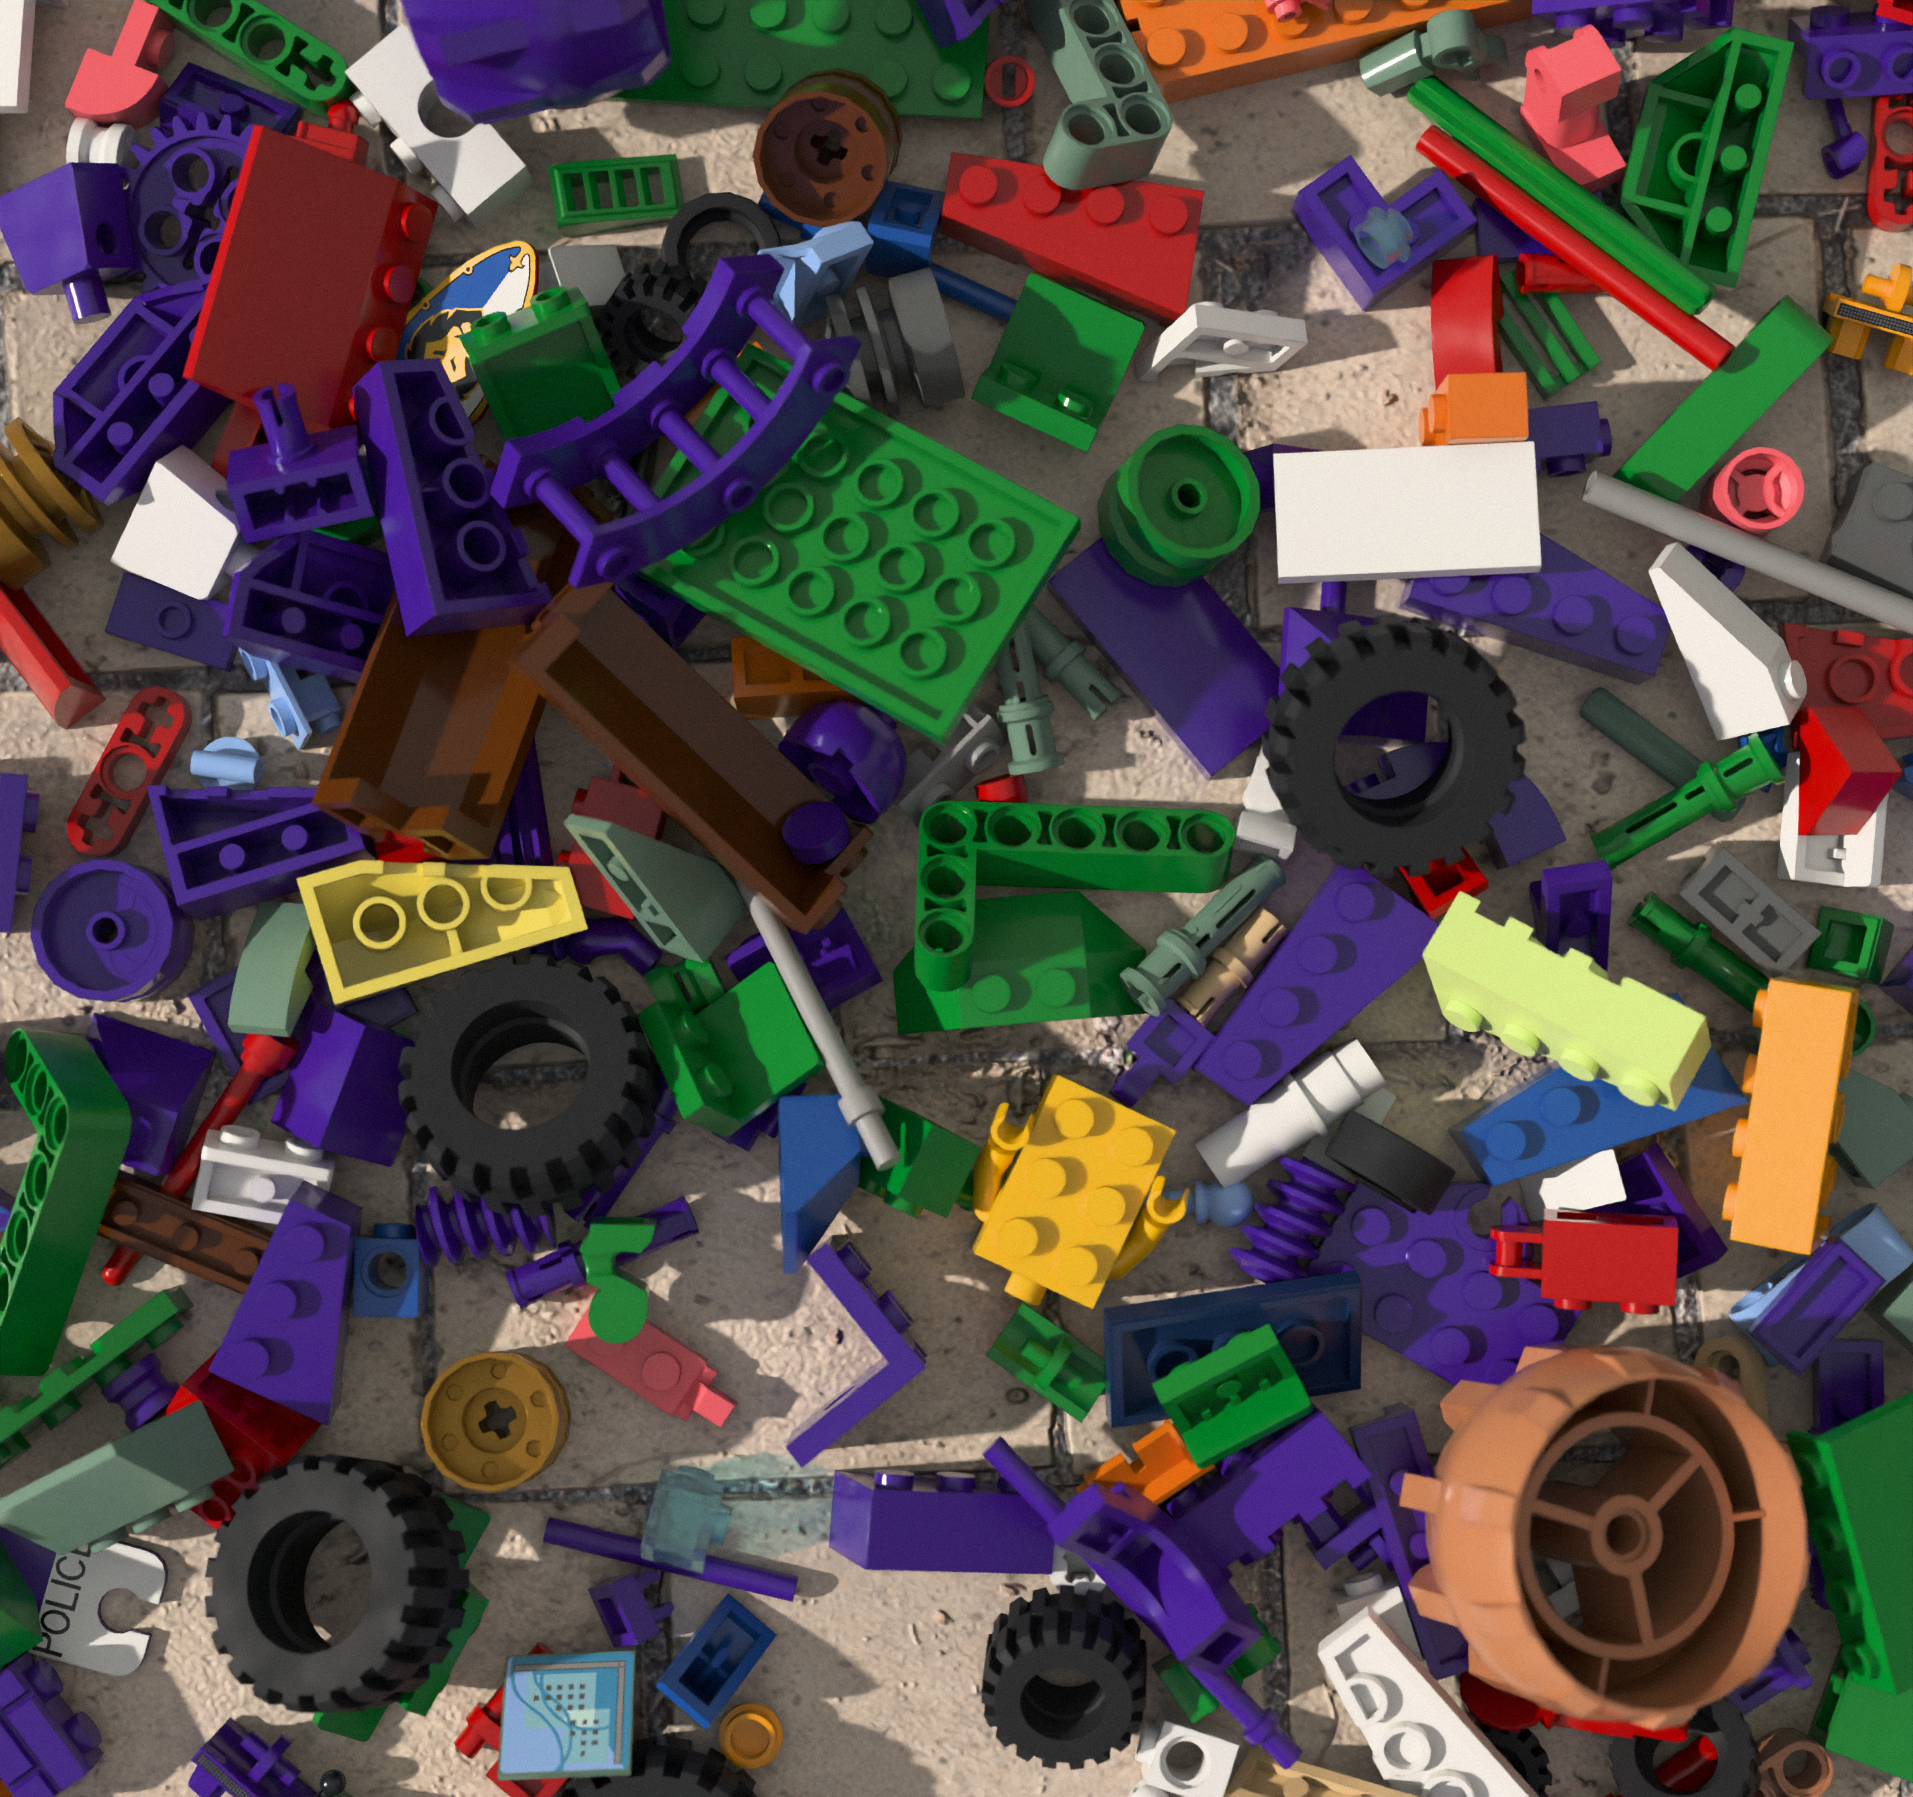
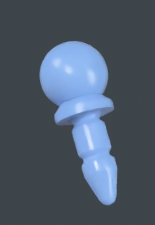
(1223, 1206)

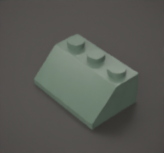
(121, 1485)

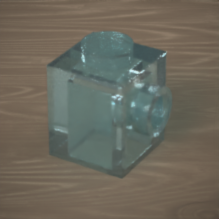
(685, 1519)

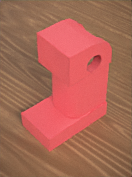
(1563, 108)

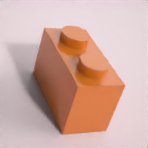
(1476, 410)

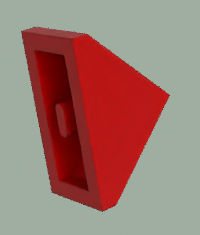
(1841, 770)

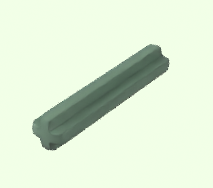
(1644, 741)

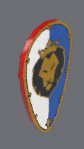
(488, 283)

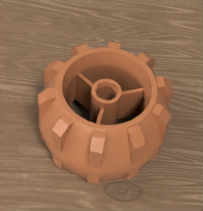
(1675, 1554)

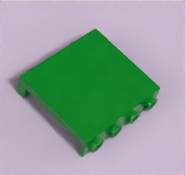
(1862, 1527)

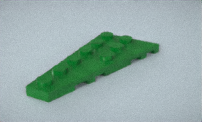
(57, 1402)

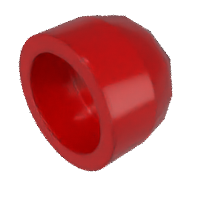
(1022, 82)
(1002, 788)

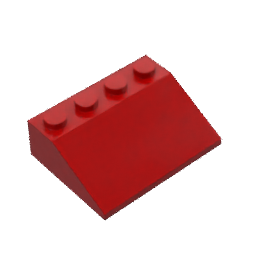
(309, 279)

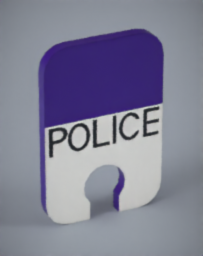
(71, 1595)

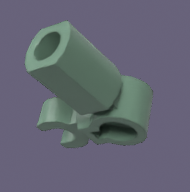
(1449, 43)

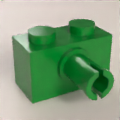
(932, 1168)

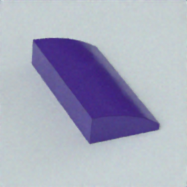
(1176, 653)

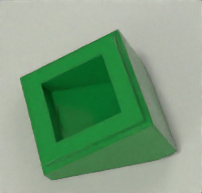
(1851, 945)

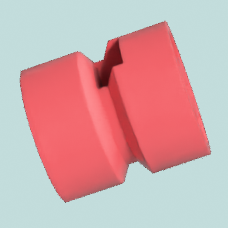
(1754, 491)

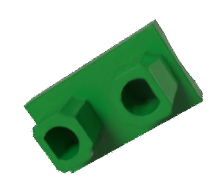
(1050, 1361)

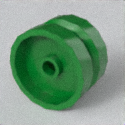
(1178, 505)

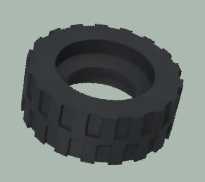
(1736, 1749)

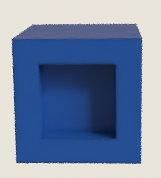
(375, 1297)

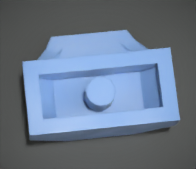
(819, 269)

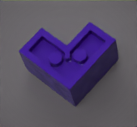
(1340, 201)

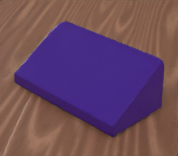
(208, 92)

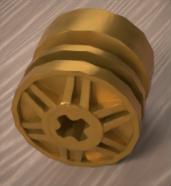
(36, 502)
(461, 1404)

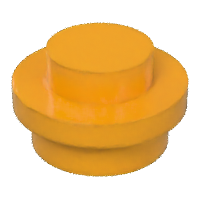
(751, 1735)

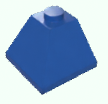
(815, 1170)

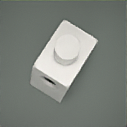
(184, 529)

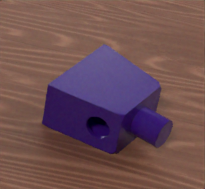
(70, 235)

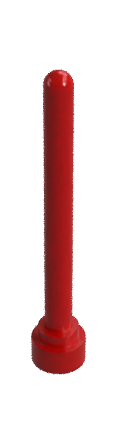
(261, 1058)

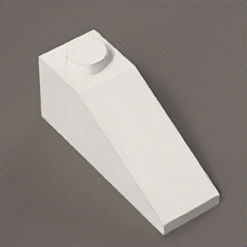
(1729, 651)

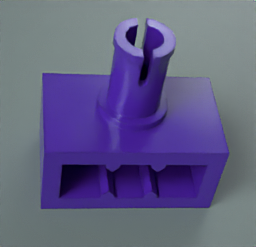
(298, 476)

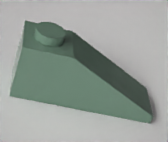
(674, 894)
(1875, 1127)

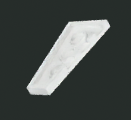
(1409, 1720)

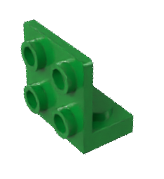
(1059, 361)
(734, 1052)

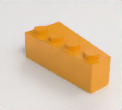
(1792, 1114)

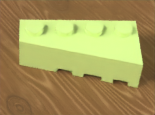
(1563, 1007)

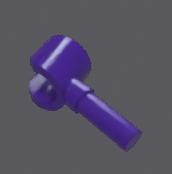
(1850, 147)

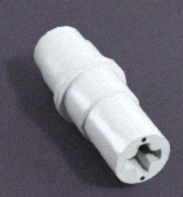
(1291, 1113)

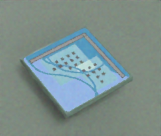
(567, 1715)

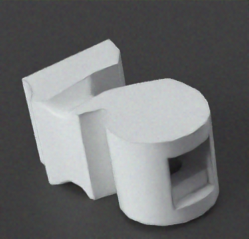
(1263, 822)

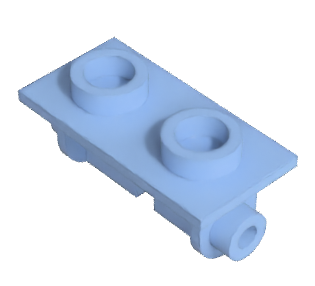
(295, 703)

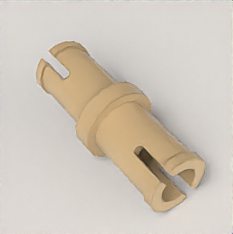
(1232, 966)

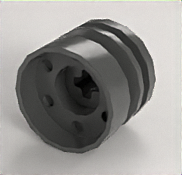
(899, 343)

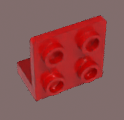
(252, 1431)

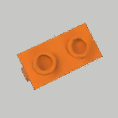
(1158, 1473)

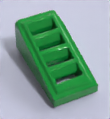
(592, 172)

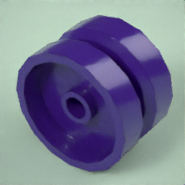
(79, 915)

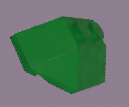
(1706, 151)
(1031, 964)

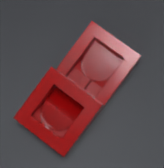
(1465, 316)

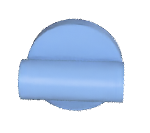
(228, 763)

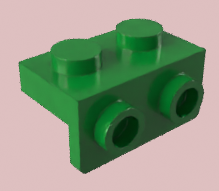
(1233, 1396)

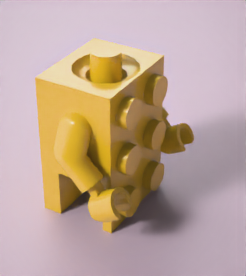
(1067, 1194)

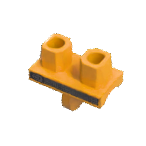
(1853, 319)

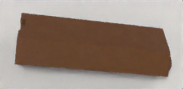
(444, 717)
(683, 748)

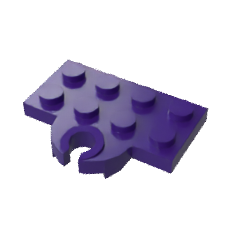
(1432, 1284)

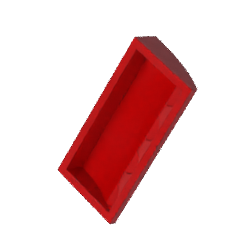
(45, 659)

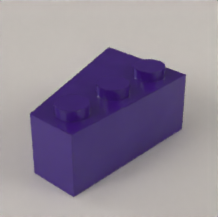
(247, 845)
(297, 1307)

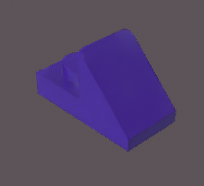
(1574, 909)

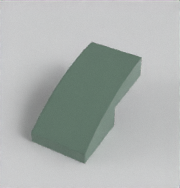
(271, 971)

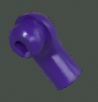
(612, 937)

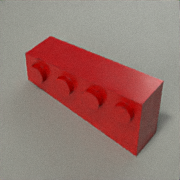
(1111, 240)

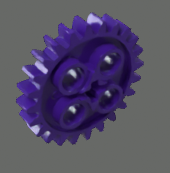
(162, 189)

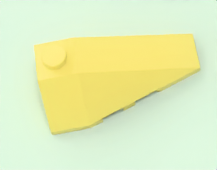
(416, 921)

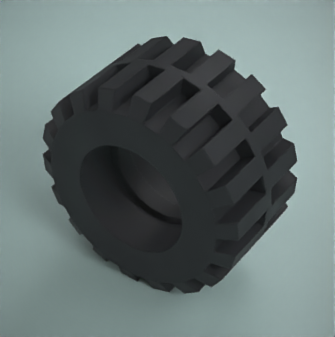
(1055, 1719)

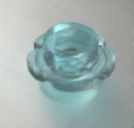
(1384, 237)

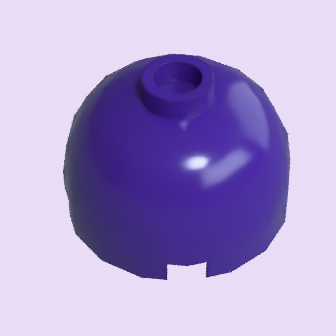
(850, 754)

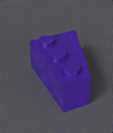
(937, 1524)

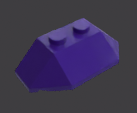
(129, 396)
(311, 604)

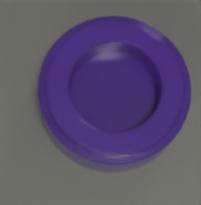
(816, 832)

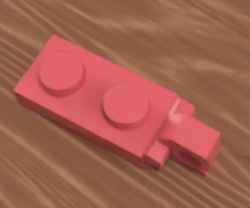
(657, 1370)

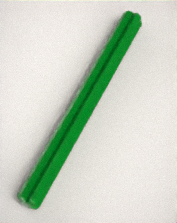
(1562, 195)

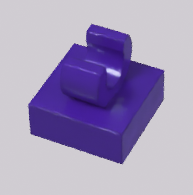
(625, 1610)

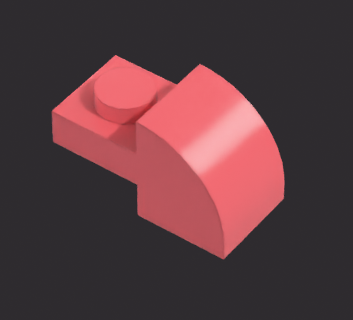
(126, 84)

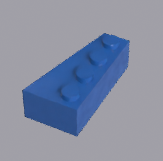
(1564, 1118)

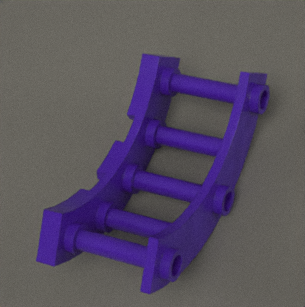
(654, 405)

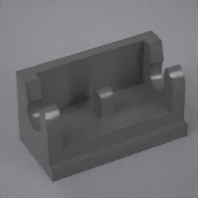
(1748, 911)

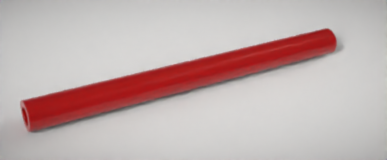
(1574, 248)

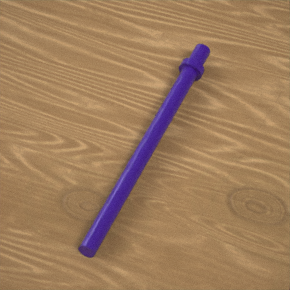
(1258, 1723)

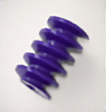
(1291, 1221)
(461, 1223)

